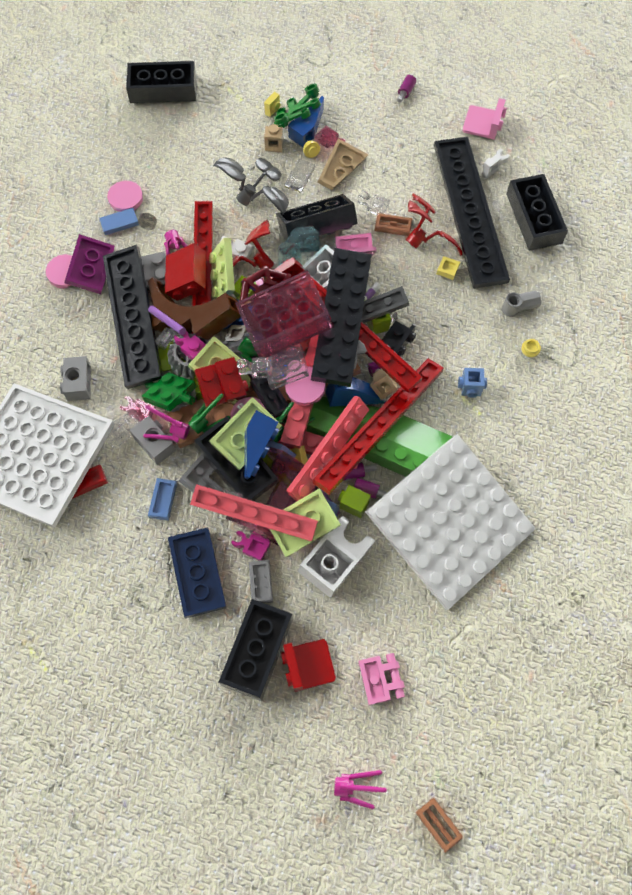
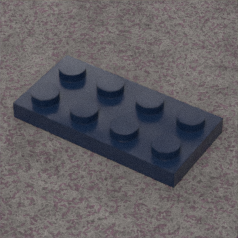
(196, 573)

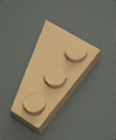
(340, 164)

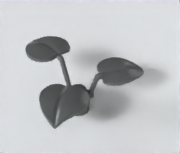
(248, 192)

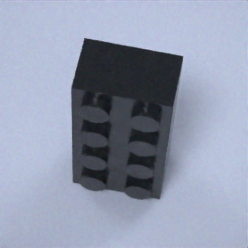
(161, 82)
(536, 212)
(323, 215)
(232, 477)
(256, 650)

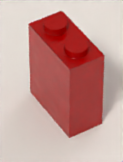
(185, 272)

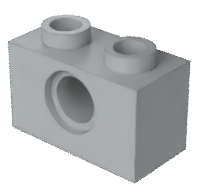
(81, 387)
(157, 450)

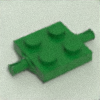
(169, 392)

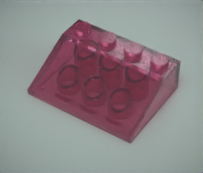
(284, 315)

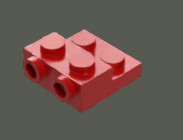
(221, 379)

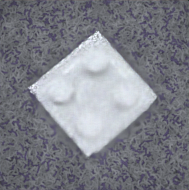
(288, 367)

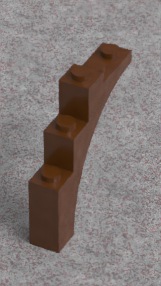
(201, 320)

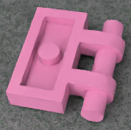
(374, 679)

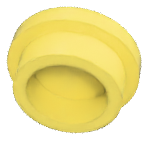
(311, 149)
(531, 348)

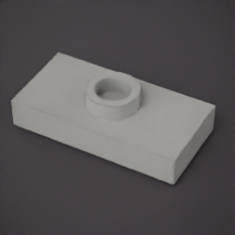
(261, 581)

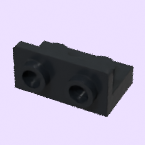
(399, 336)

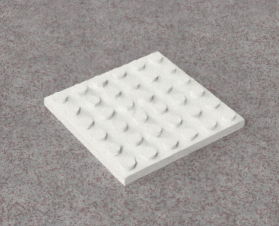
(45, 452)
(450, 521)

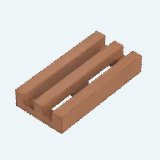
(392, 226)
(452, 842)

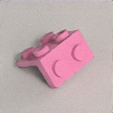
(485, 121)
(357, 243)

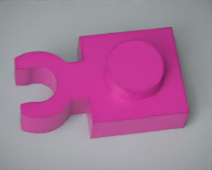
(189, 346)
(253, 547)

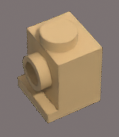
(273, 133)
(383, 384)

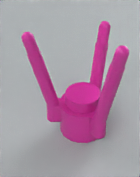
(173, 240)
(178, 429)
(344, 786)

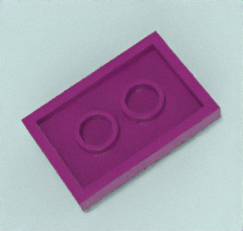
(87, 264)

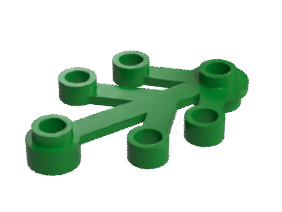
(298, 109)

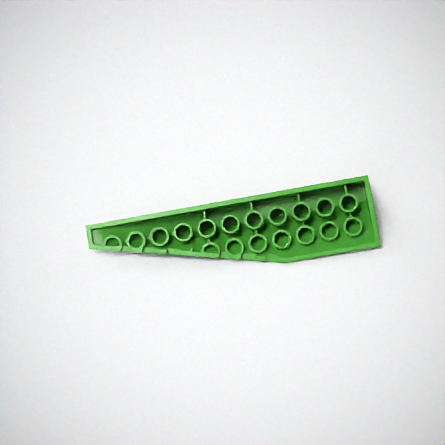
(398, 450)

